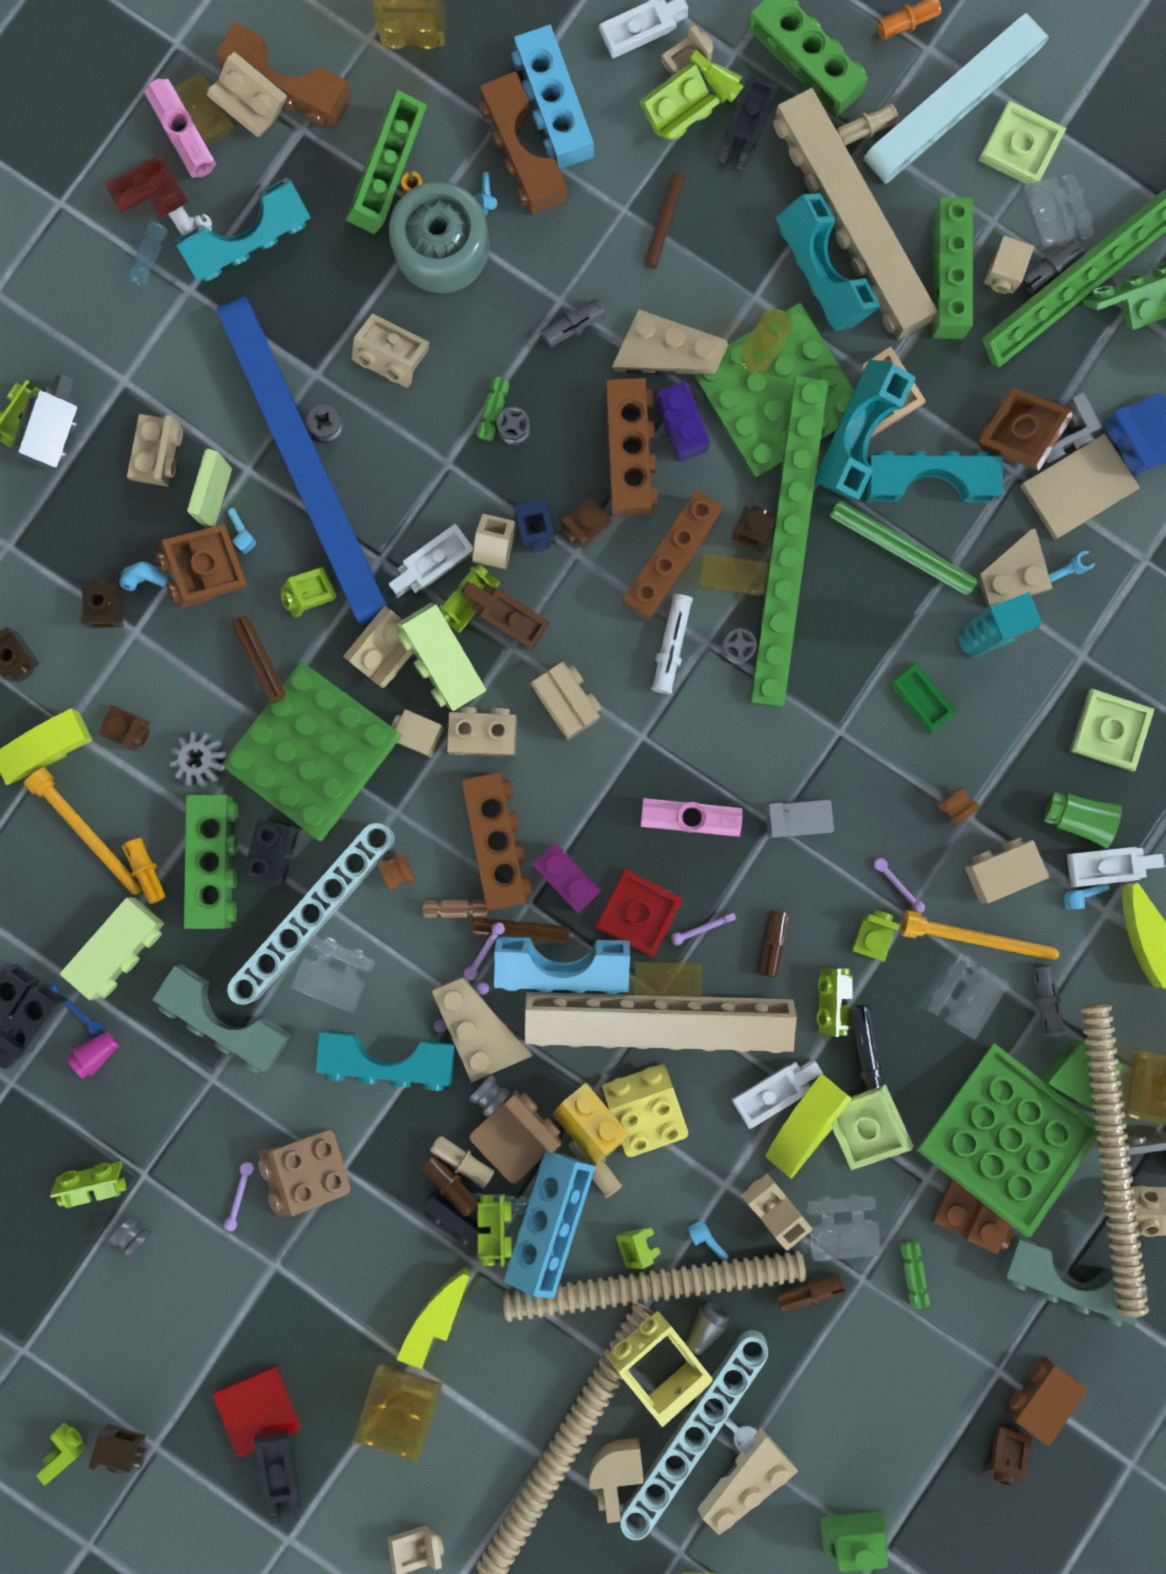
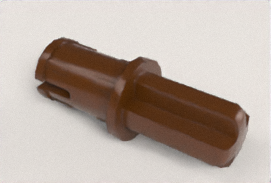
(773, 943)
(450, 1186)
(811, 1293)

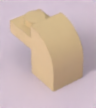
(494, 541)
(776, 1211)
(614, 1466)

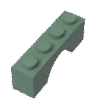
(186, 996)
(1031, 1265)

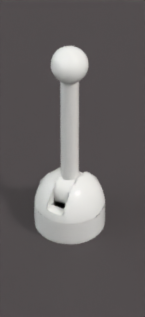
(743, 1436)

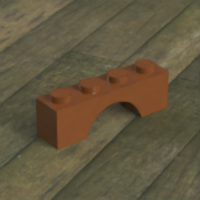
(317, 94)
(538, 177)

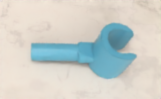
(485, 199)
(243, 540)
(1074, 566)
(1076, 900)
(699, 1233)

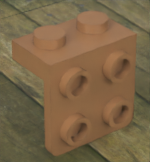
(516, 1137)
(304, 1174)

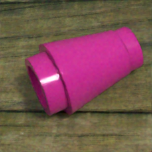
(91, 1055)

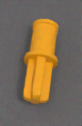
(143, 870)

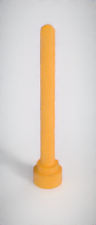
(41, 784)
(915, 925)

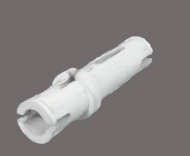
(679, 610)

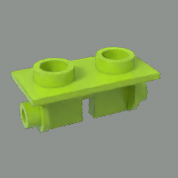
(9, 419)
(458, 607)
(833, 986)
(73, 1187)
(494, 1244)

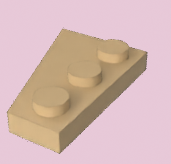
(668, 346)
(477, 1032)
(752, 1481)

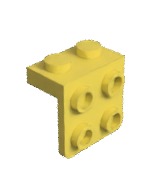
(646, 1109)

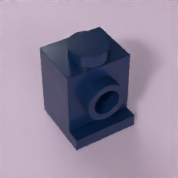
(532, 514)

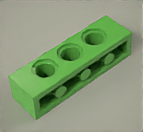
(834, 92)
(386, 162)
(952, 267)
(198, 845)

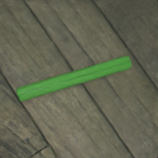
(903, 548)

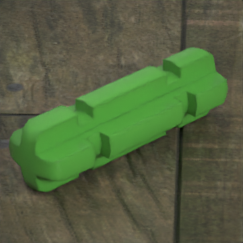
(492, 409)
(914, 1274)

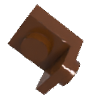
(584, 524)
(125, 728)
(1009, 1457)

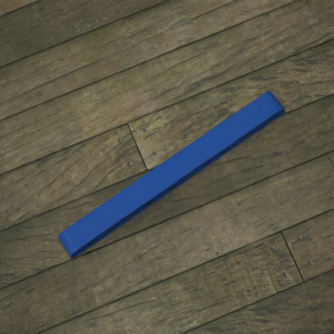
(302, 459)

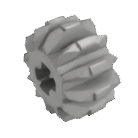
(209, 759)

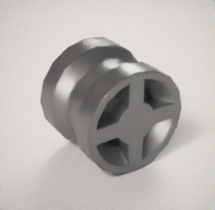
(510, 419)
(329, 429)
(739, 640)
(489, 1095)
(130, 1237)

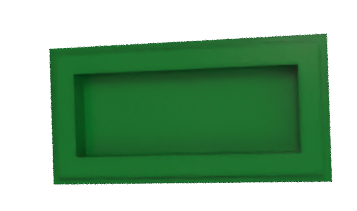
(922, 698)

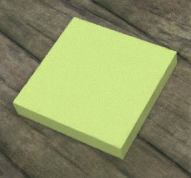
(1022, 143)
(209, 488)
(1111, 730)
(871, 1129)

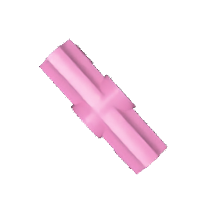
(173, 114)
(713, 818)

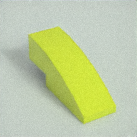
(43, 745)
(1146, 933)
(807, 1125)
(434, 1319)

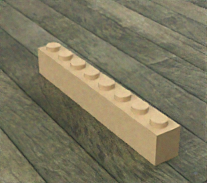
(858, 218)
(660, 1022)

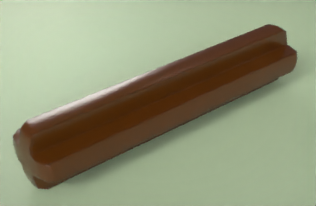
(258, 659)
(534, 931)

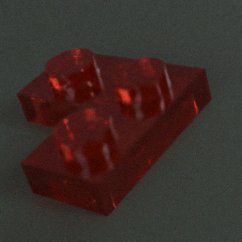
(151, 181)

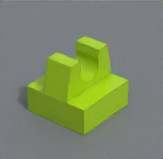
(635, 1248)

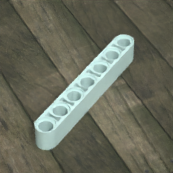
(955, 98)
(296, 919)
(688, 1449)

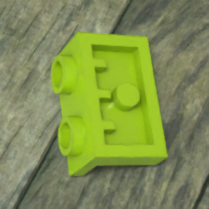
(678, 103)

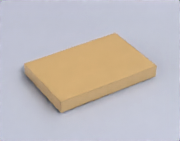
(1079, 486)

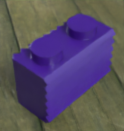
(682, 421)

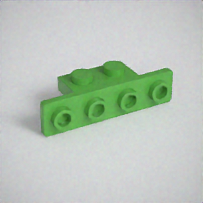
(1141, 297)

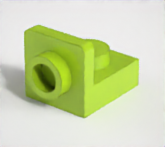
(307, 591)
(875, 935)
(68, 1448)

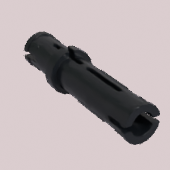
(869, 1068)

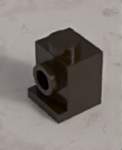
(753, 527)
(110, 612)
(22, 660)
(118, 1450)

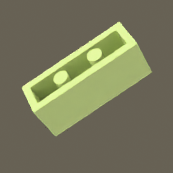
(440, 657)
(113, 949)

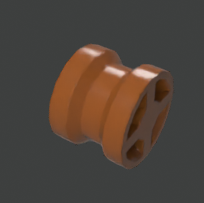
(958, 806)
(396, 870)

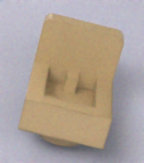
(678, 56)
(415, 1550)

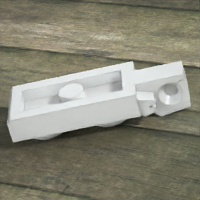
(641, 25)
(432, 561)
(1111, 866)
(775, 1092)

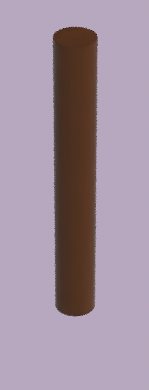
(664, 220)

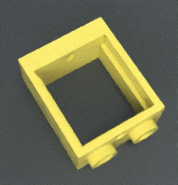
(689, 1378)

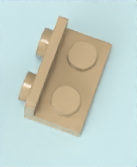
(247, 95)
(388, 350)
(154, 450)
(379, 650)

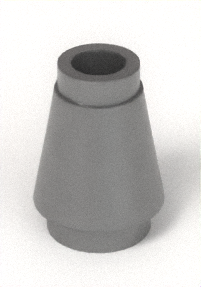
(707, 1327)

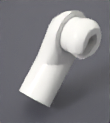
(185, 223)

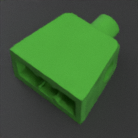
(1070, 1074)
(855, 1541)

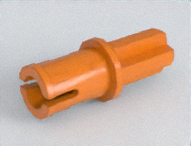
(908, 18)

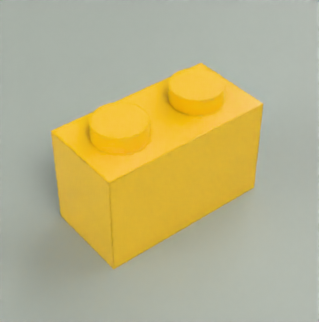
(590, 1124)

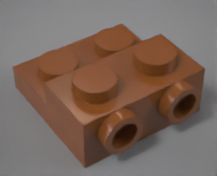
(1024, 429)
(200, 566)
(971, 1219)

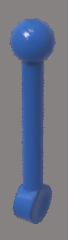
(94, 1027)

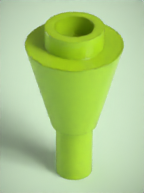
(721, 80)

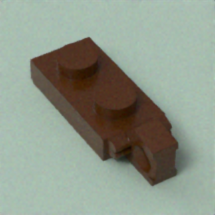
(506, 613)

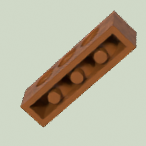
(620, 397)
(673, 555)
(477, 793)

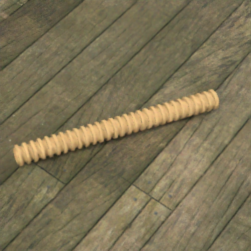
(1114, 1161)
(658, 1285)
(558, 1457)

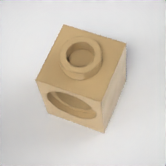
(1008, 265)
(417, 732)

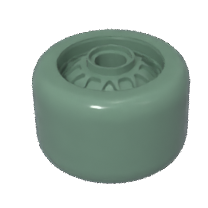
(445, 260)

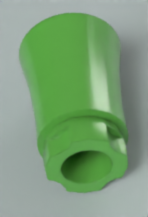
(1084, 817)

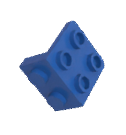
(1140, 434)

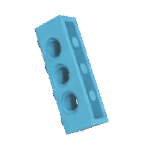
(541, 49)
(549, 1224)

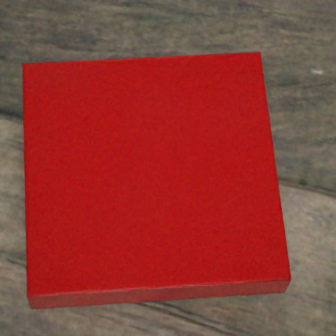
(639, 912)
(256, 1407)

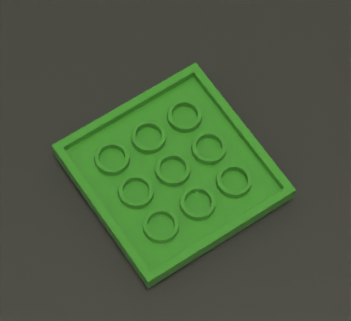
(757, 405)
(311, 751)
(1009, 1140)

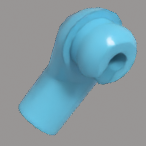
(141, 572)

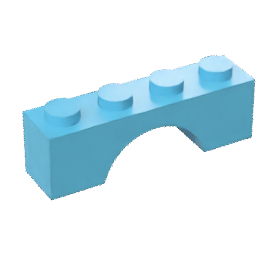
(523, 967)

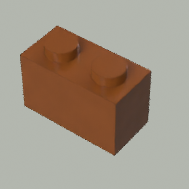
(1046, 1400)

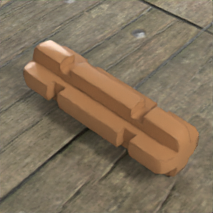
(454, 908)

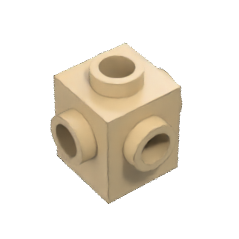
(1150, 1210)

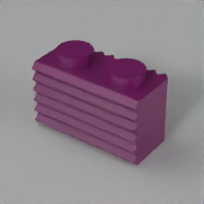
(566, 877)

